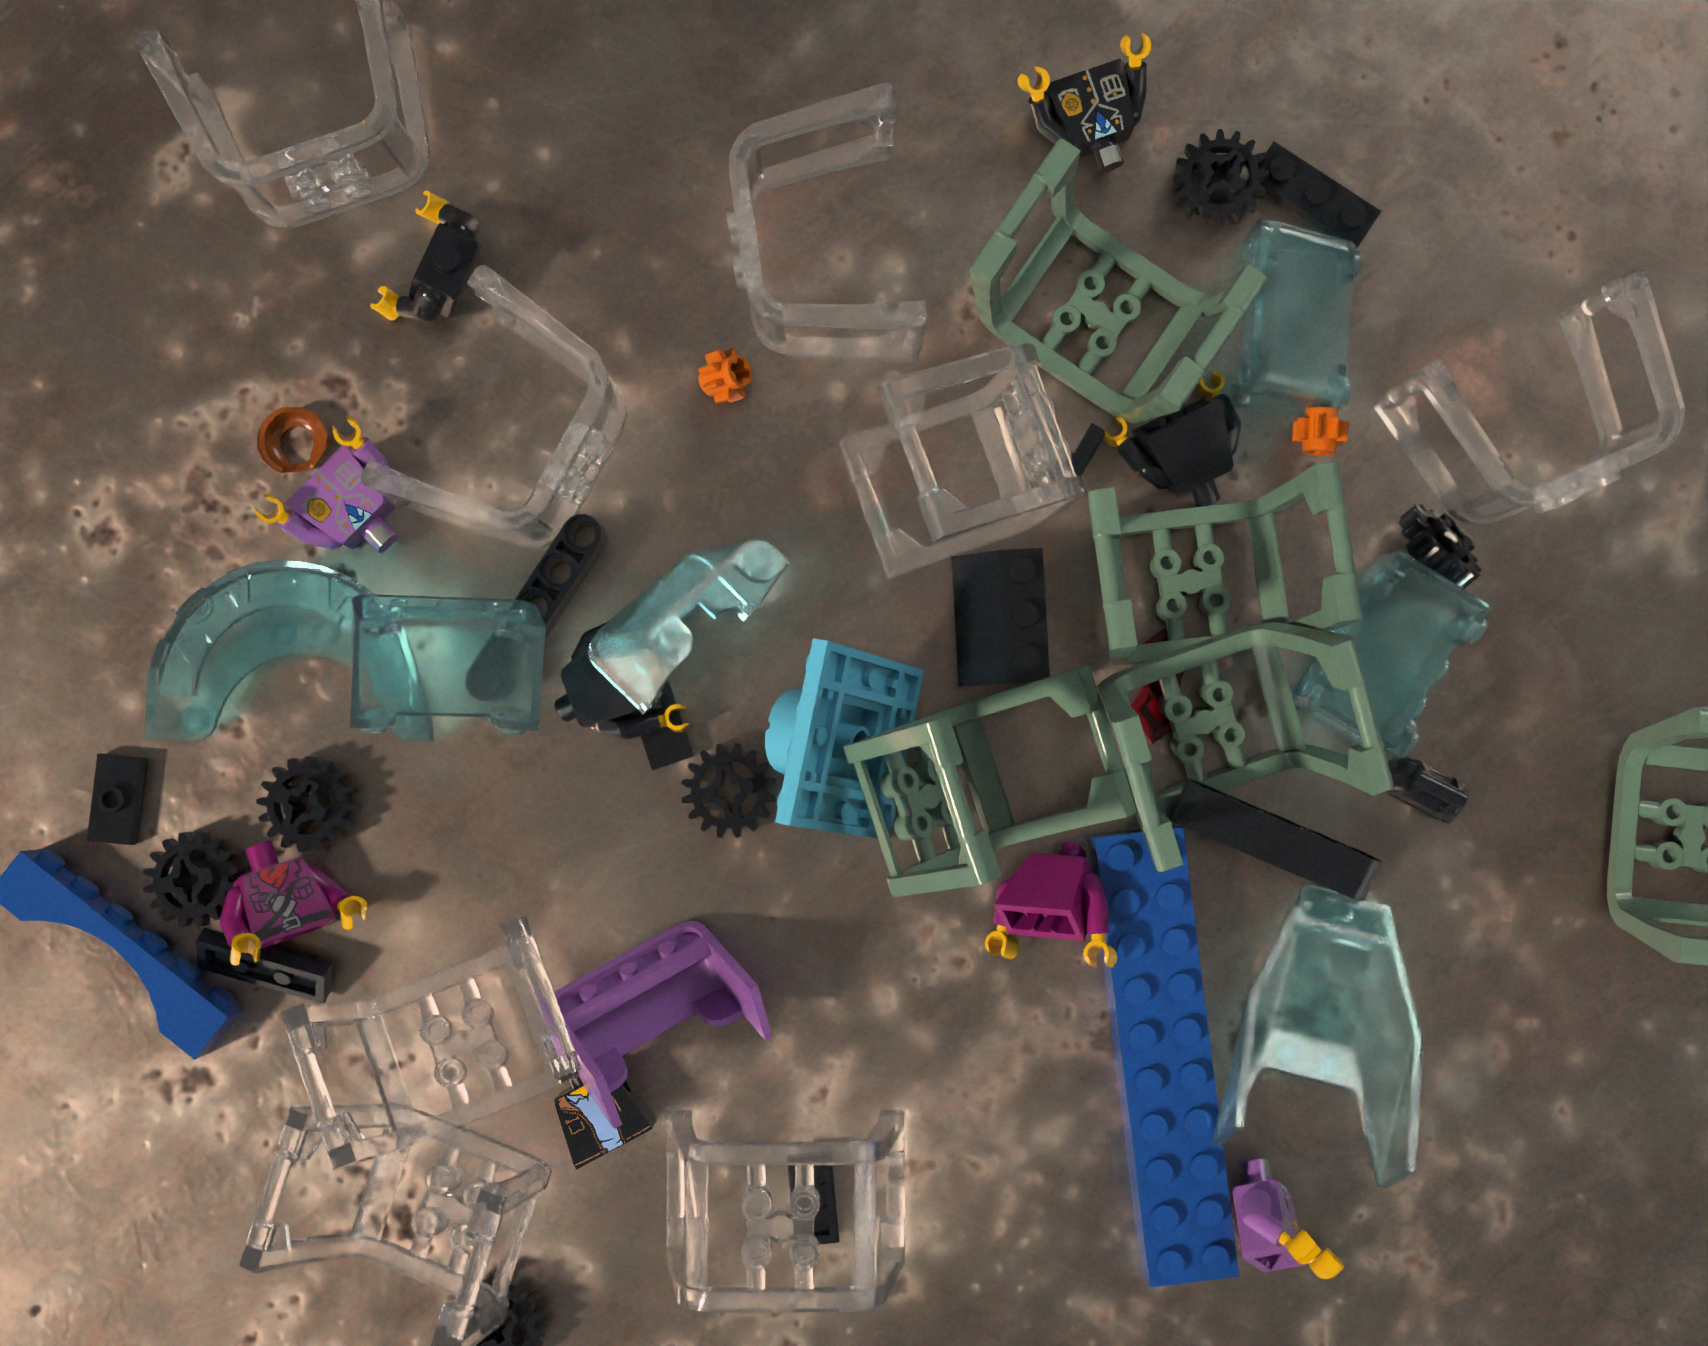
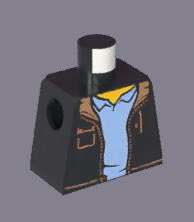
(587, 1128)

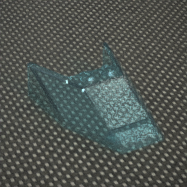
(1337, 1014)

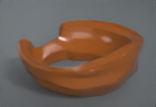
(272, 433)

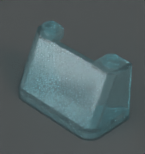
(1298, 321)
(647, 638)
(445, 660)

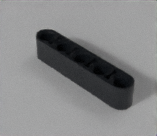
(564, 550)
(1275, 840)

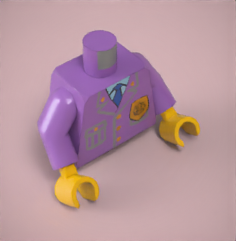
(335, 504)
(1270, 1226)

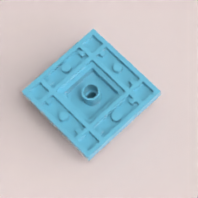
(841, 702)

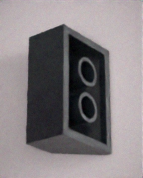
(1000, 617)

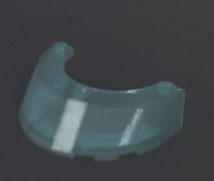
(243, 624)

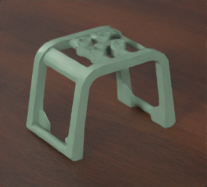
(1058, 179)
(1340, 592)
(1338, 655)
(933, 796)
(1641, 915)

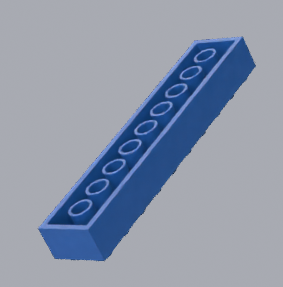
(1164, 1065)

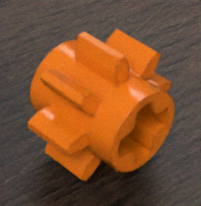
(725, 375)
(1320, 431)

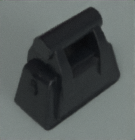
(1427, 789)

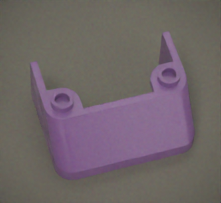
(649, 993)

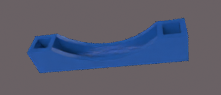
(184, 1003)

